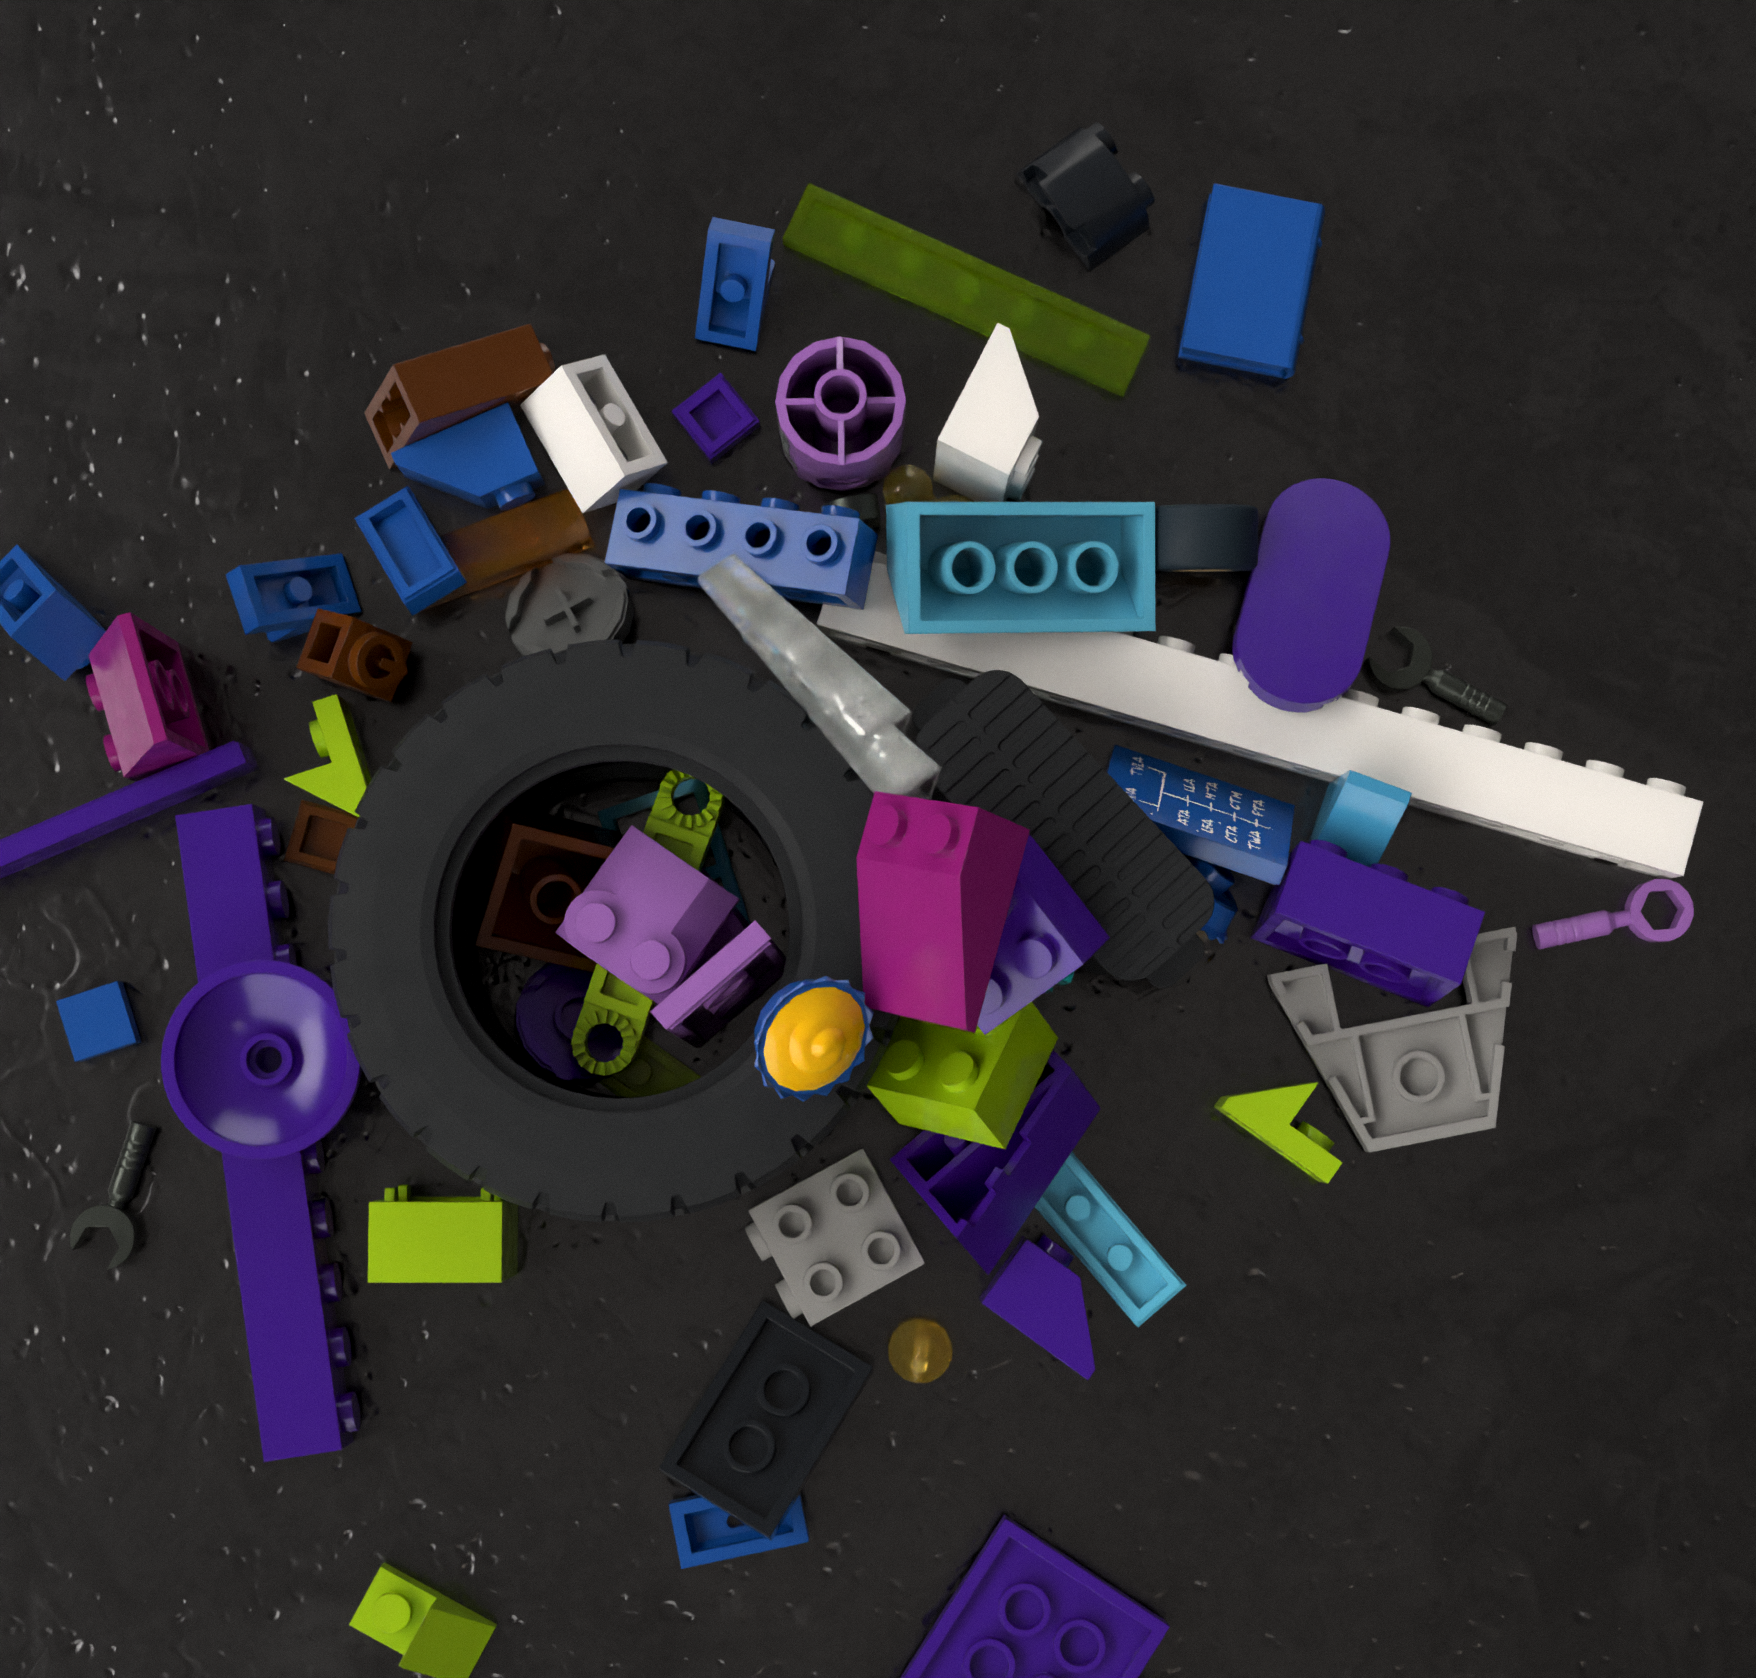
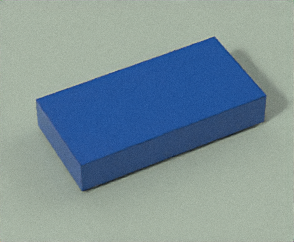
(410, 550)

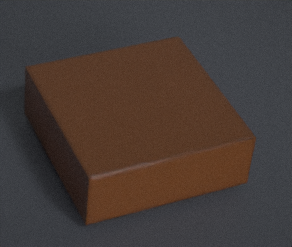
(318, 836)

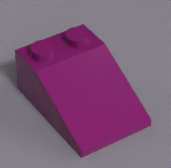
(145, 699)
(933, 905)

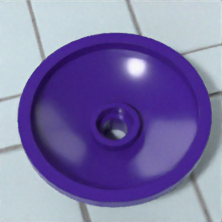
(216, 1067)

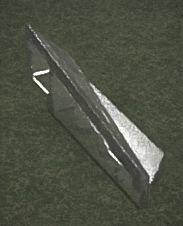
(836, 692)

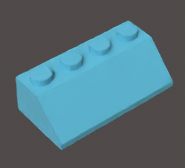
(1022, 566)

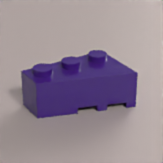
(990, 1190)

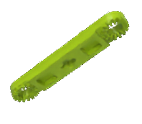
(610, 998)

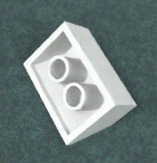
(989, 436)

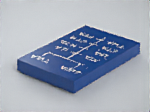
(1208, 815)

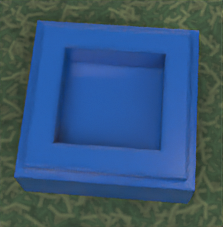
(98, 1021)

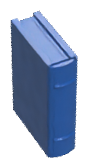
(1252, 281)

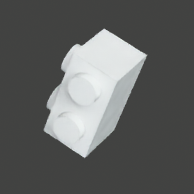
(592, 431)

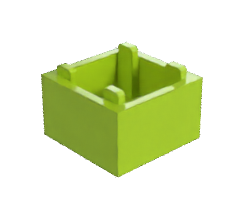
(441, 1238)

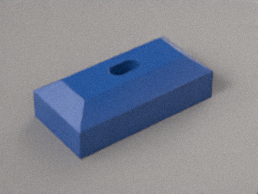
(708, 1537)

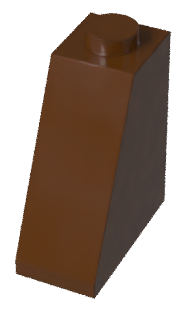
(456, 385)

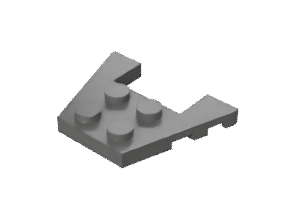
(1415, 1072)

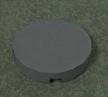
(568, 604)

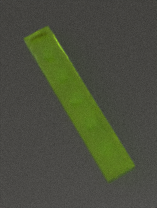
(965, 289)

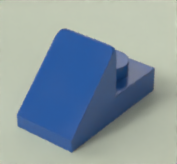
(735, 283)
(286, 594)

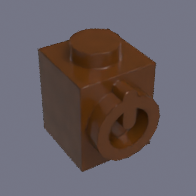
(354, 655)

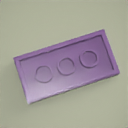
(722, 987)

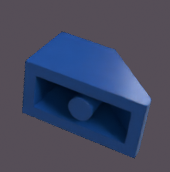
(476, 461)
(45, 615)

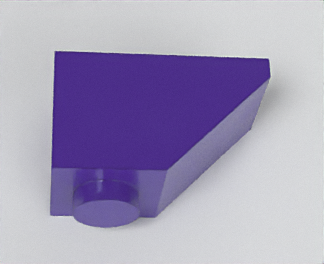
(1044, 1301)

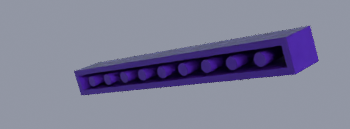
(276, 1201)

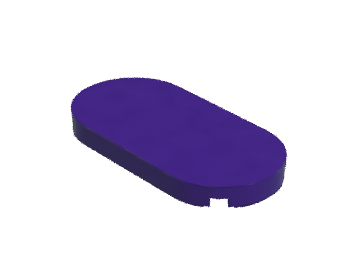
(1311, 595)

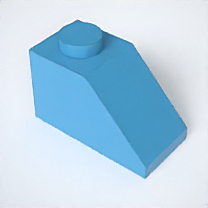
(1360, 816)

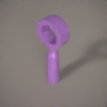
(1604, 922)

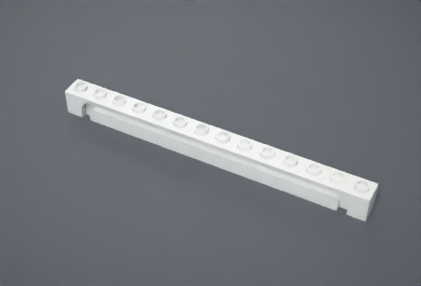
(1210, 704)

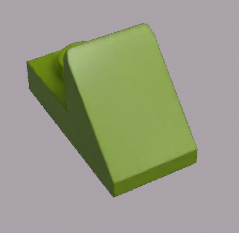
(348, 773)
(1268, 1118)
(422, 1625)

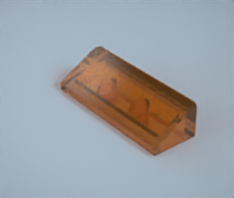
(516, 541)

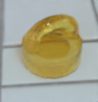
(920, 1350)

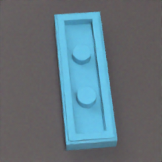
(1108, 1242)

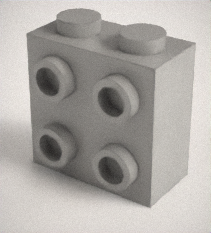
(833, 1238)

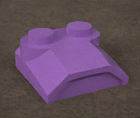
(647, 916)

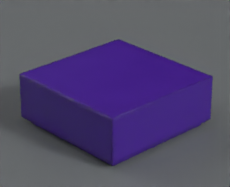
(716, 418)

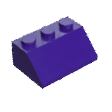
(1370, 923)

